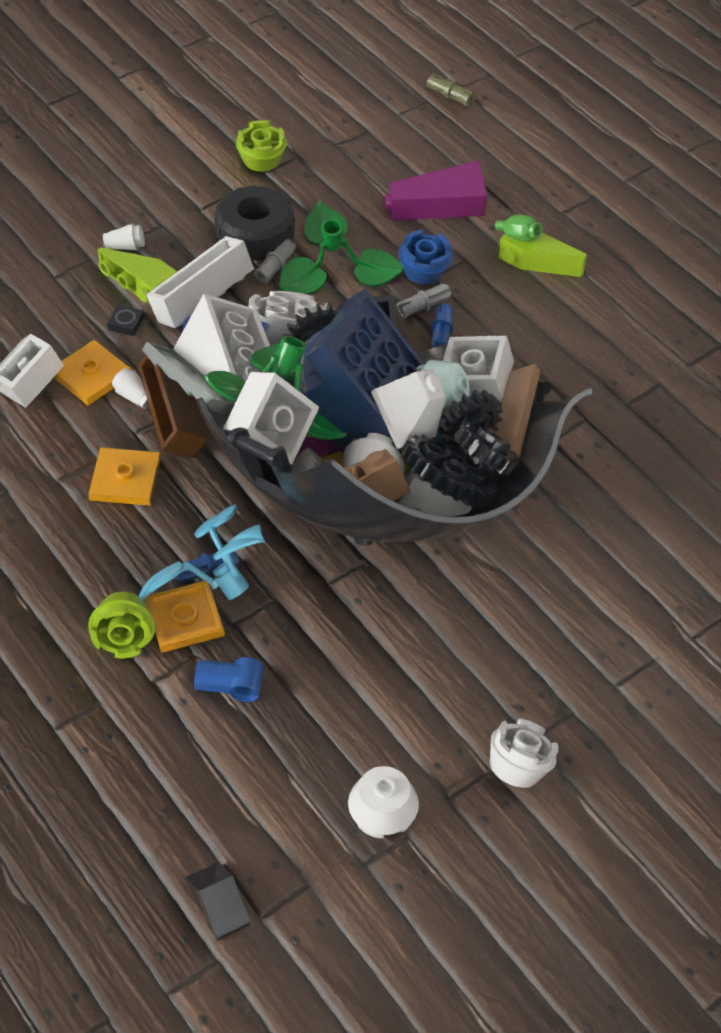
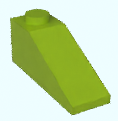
(543, 255)

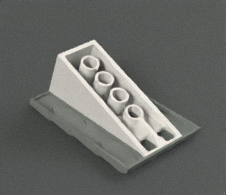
(215, 339)

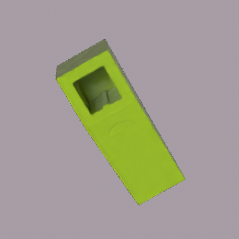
(134, 271)

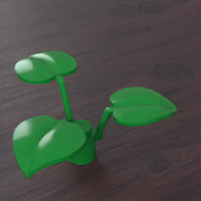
(328, 229)
(285, 362)

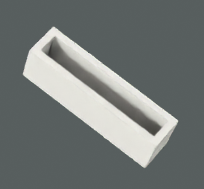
(207, 274)

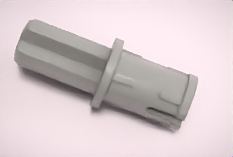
(274, 261)
(423, 300)

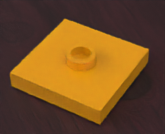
(90, 372)
(124, 476)
(185, 616)

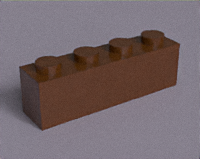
(173, 411)

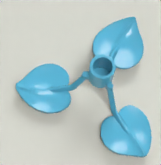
(227, 574)

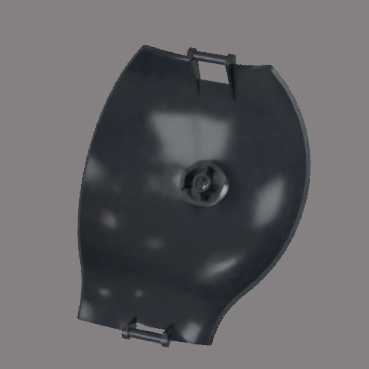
(344, 505)

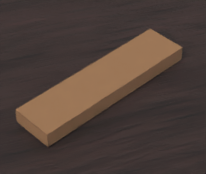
(517, 406)

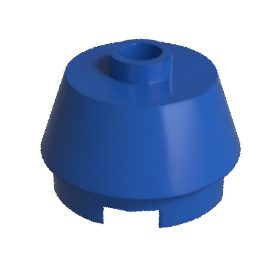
(425, 257)

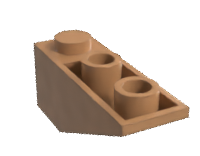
(382, 474)

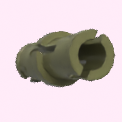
(451, 90)

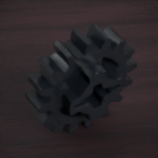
(477, 409)
(486, 449)

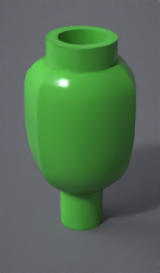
(520, 227)

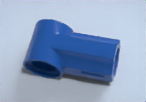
(238, 678)

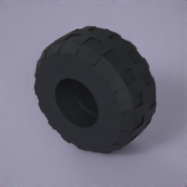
(257, 217)

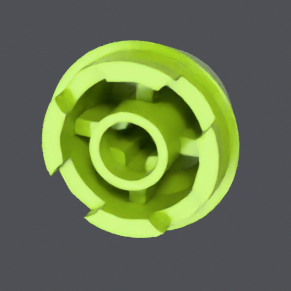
(261, 145)
(121, 625)

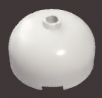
(280, 309)

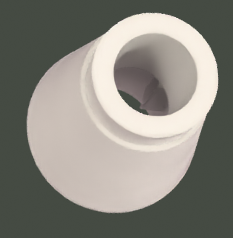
(125, 238)
(130, 386)

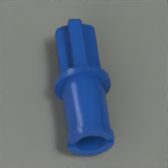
(442, 325)
(206, 564)

